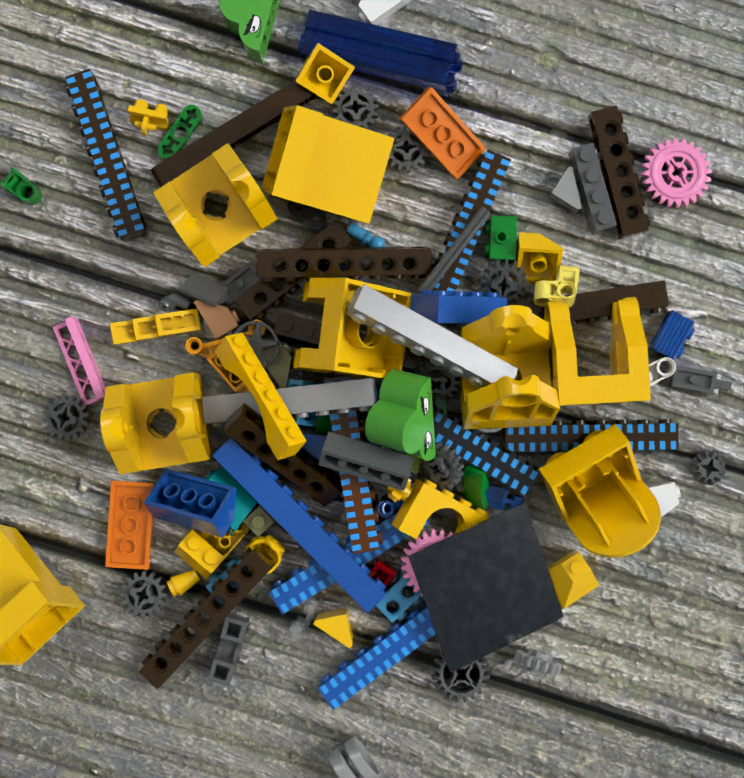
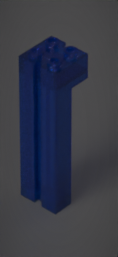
(385, 51)

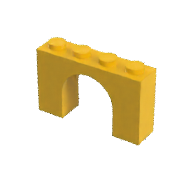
(425, 501)

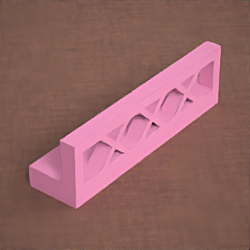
(85, 359)

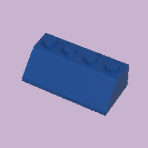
(192, 502)

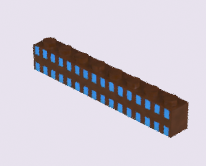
(356, 490)

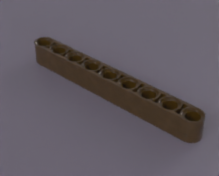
(233, 131)

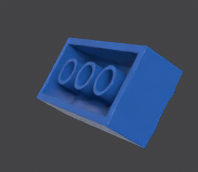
(455, 305)

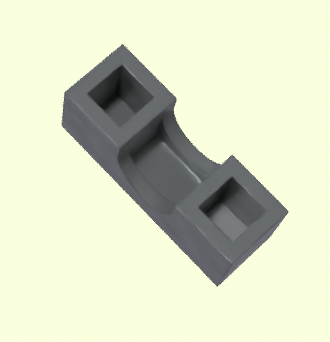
(229, 649)

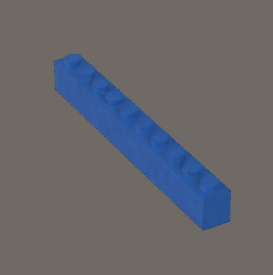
(304, 528)

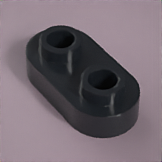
(305, 215)

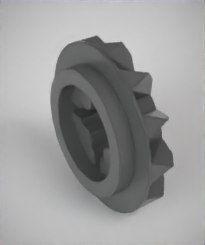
(699, 472)

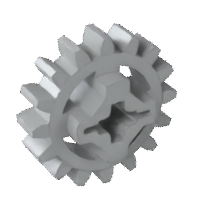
(538, 662)

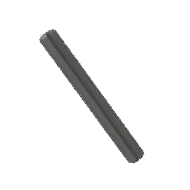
(455, 250)

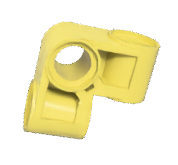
(566, 282)

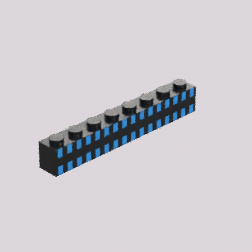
(484, 453)

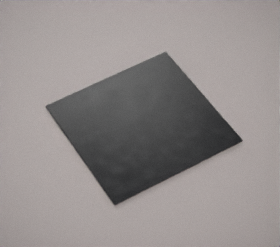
(486, 586)

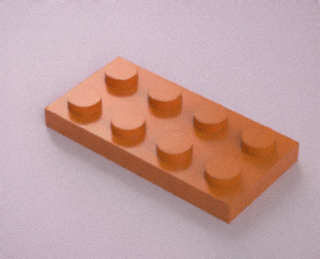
(442, 133)
(129, 526)

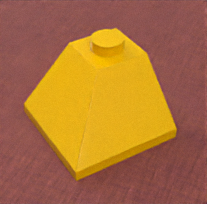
(538, 257)
(571, 578)

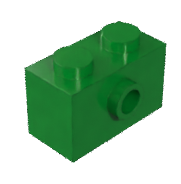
(502, 238)

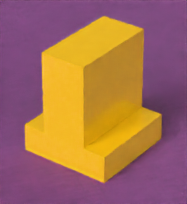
(327, 163)
(30, 600)

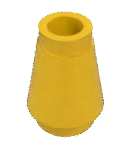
(181, 583)

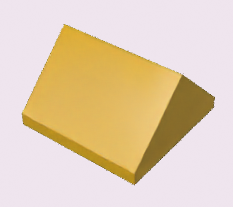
(324, 73)
(336, 624)

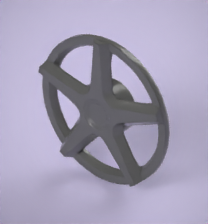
(258, 343)

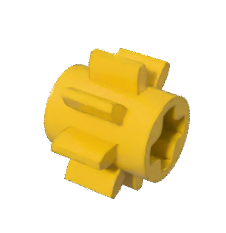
(396, 494)

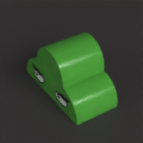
(252, 22)
(403, 416)

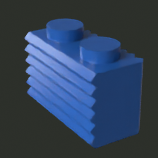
(671, 335)

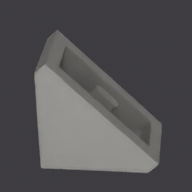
(567, 192)

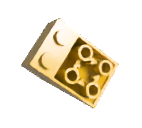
(206, 551)

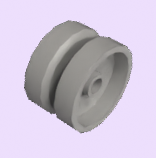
(354, 762)

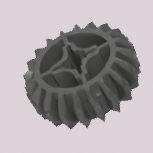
(473, 686)

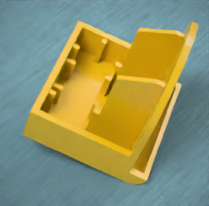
(603, 495)

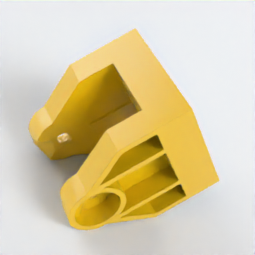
(185, 199)
(523, 342)
(340, 344)
(627, 353)
(131, 409)

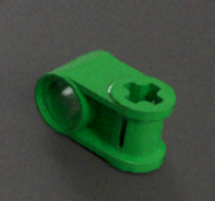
(19, 185)

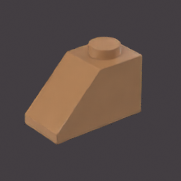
(218, 318)

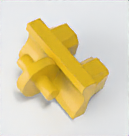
(148, 119)

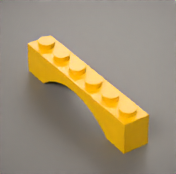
(281, 429)

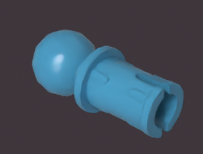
(364, 236)

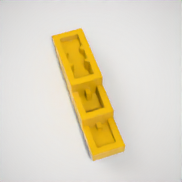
(155, 326)

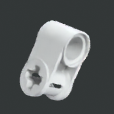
(654, 371)

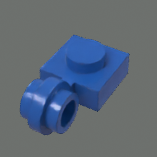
(498, 497)
(390, 507)

